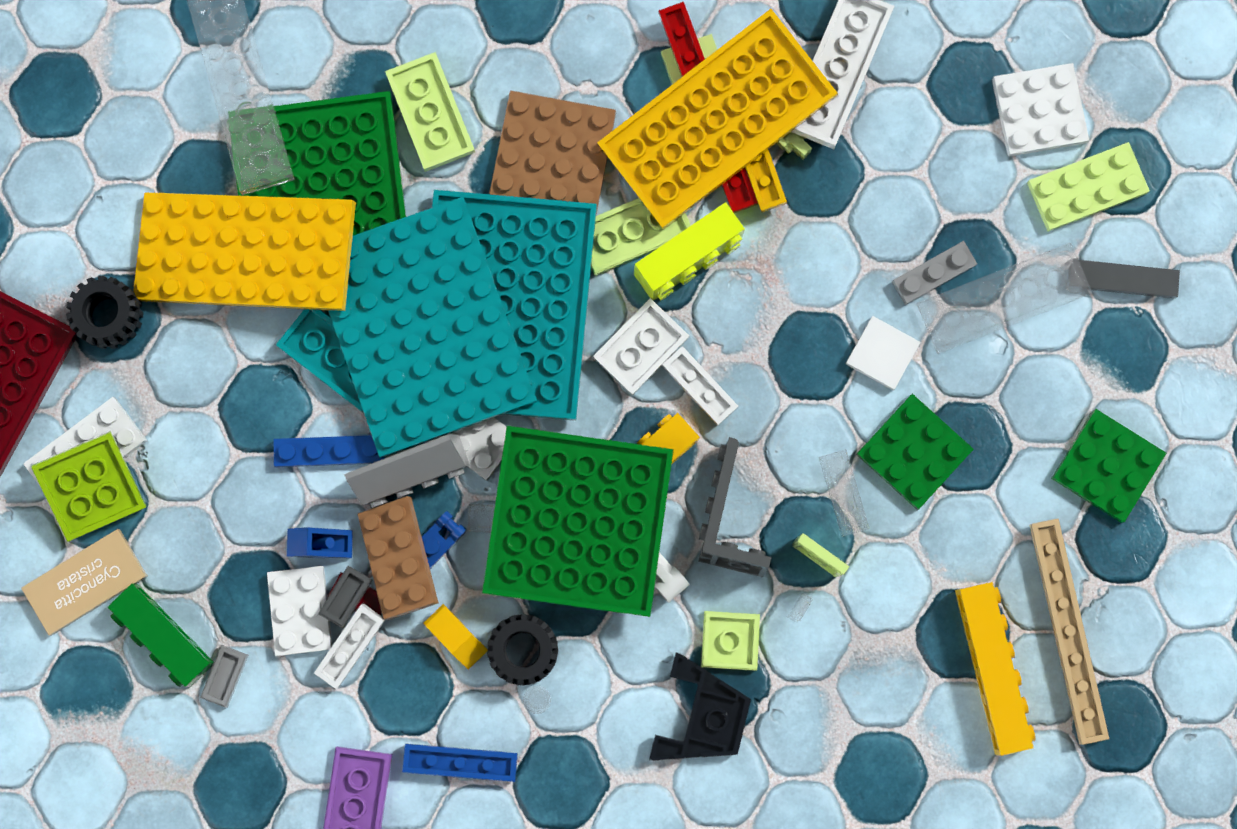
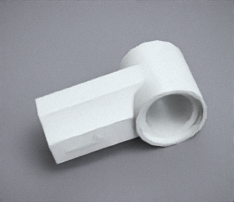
(669, 580)

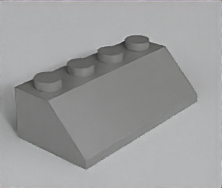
(408, 469)

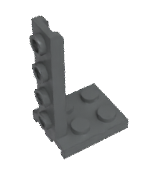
(727, 554)

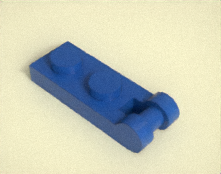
(435, 544)

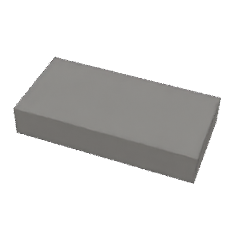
(224, 676)

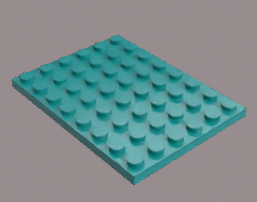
(542, 274)
(427, 331)

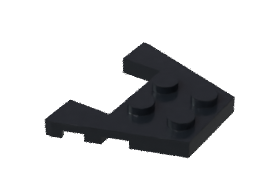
(715, 717)

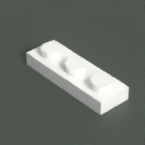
(700, 385)
(349, 646)

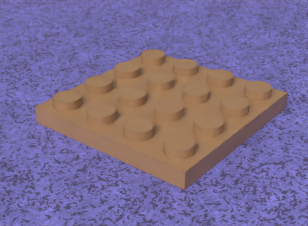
(551, 149)

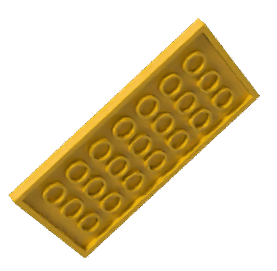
(717, 118)
(244, 251)

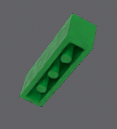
(160, 635)

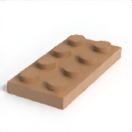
(397, 558)

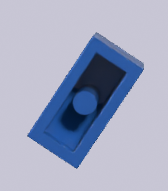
(319, 543)

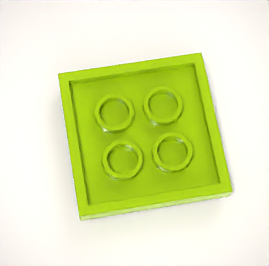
(88, 486)

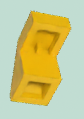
(455, 636)

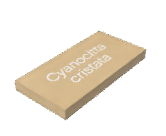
(84, 582)

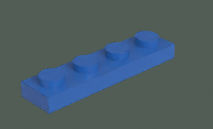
(325, 451)
(460, 762)

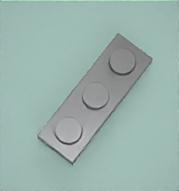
(934, 273)

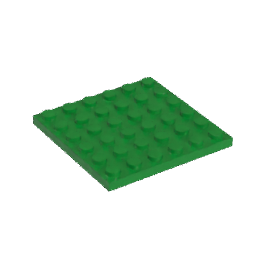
(346, 153)
(578, 521)

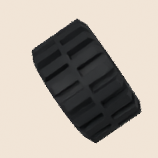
(86, 300)
(504, 632)

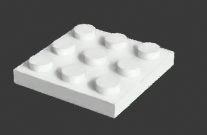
(1040, 109)

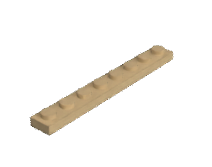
(1069, 631)

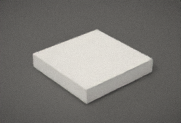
(883, 353)

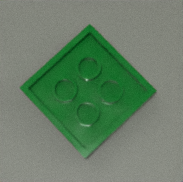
(914, 451)
(1109, 465)

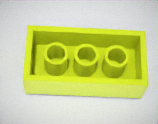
(688, 252)

